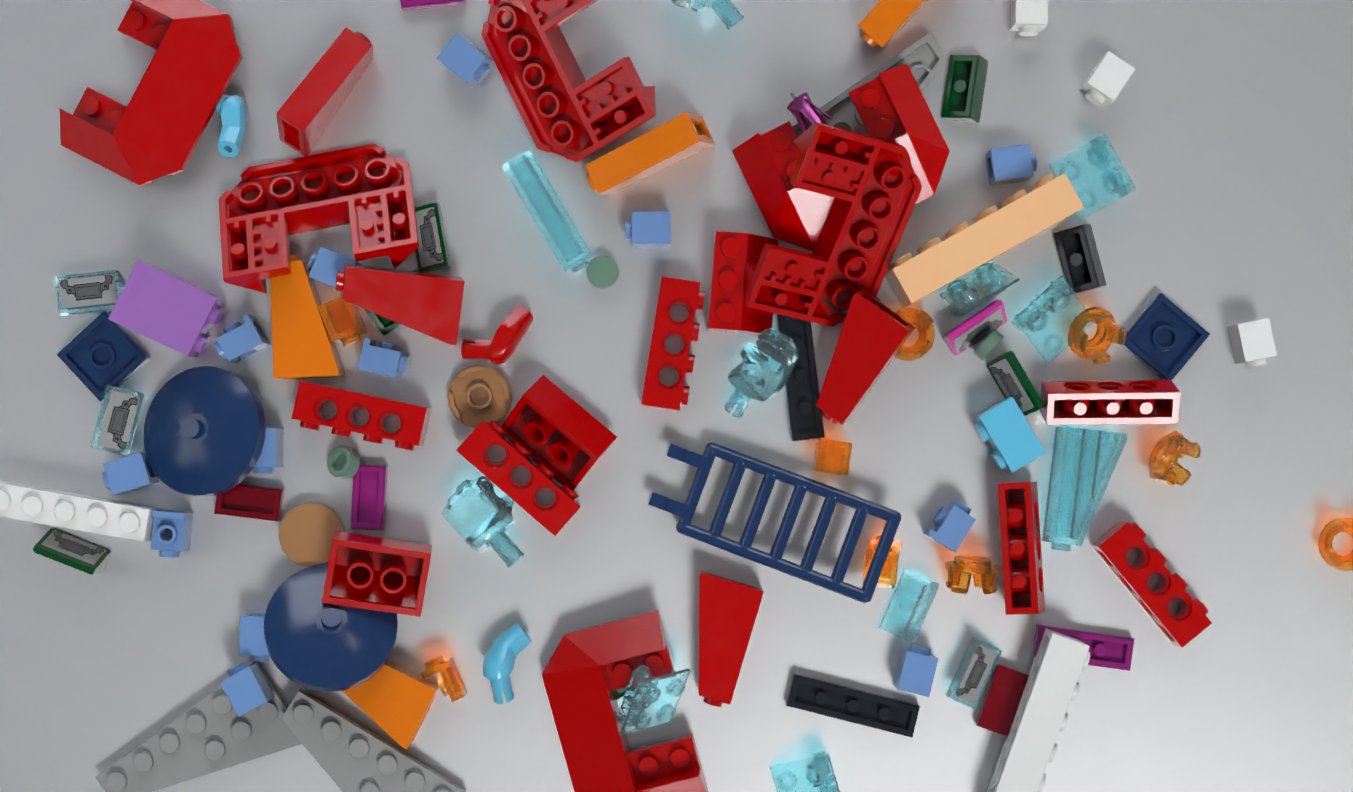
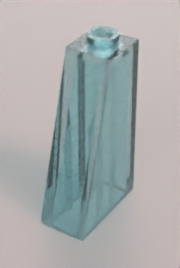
(548, 211)
(1077, 481)

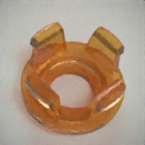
(926, 331)
(1107, 332)
(1165, 455)
(1325, 546)
(962, 569)

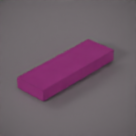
(1104, 649)

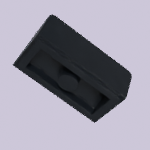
(1080, 258)

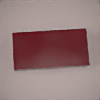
(251, 502)
(1002, 700)

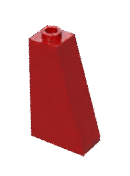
(323, 91)
(410, 298)
(863, 352)
(725, 628)

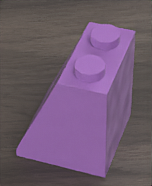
(167, 309)

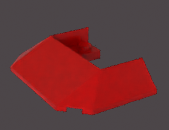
(548, 86)
(173, 100)
(889, 110)
(312, 194)
(869, 213)
(585, 710)

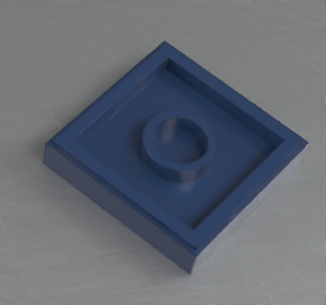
(1164, 338)
(103, 355)

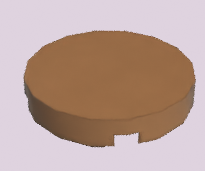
(479, 395)
(308, 533)

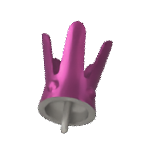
(803, 106)

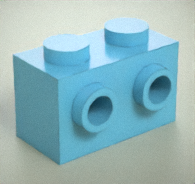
(1008, 435)

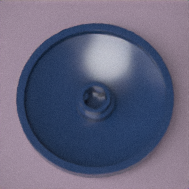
(204, 431)
(323, 642)

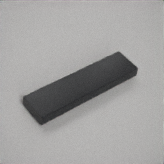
(802, 385)
(852, 705)

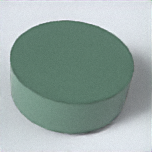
(602, 272)
(988, 344)
(343, 462)

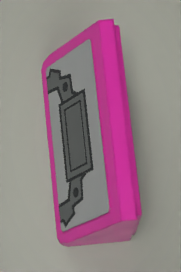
(975, 327)

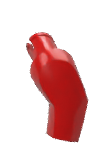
(504, 342)

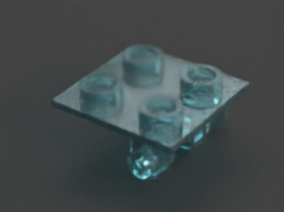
(1095, 175)
(985, 283)
(1049, 318)
(651, 698)
(806, 775)

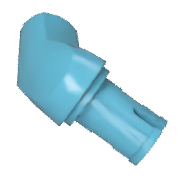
(234, 121)
(501, 659)

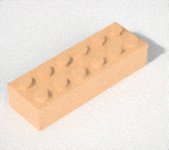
(986, 239)

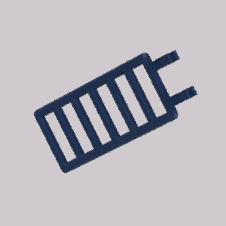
(774, 558)

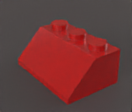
(727, 293)
(557, 432)
(377, 573)

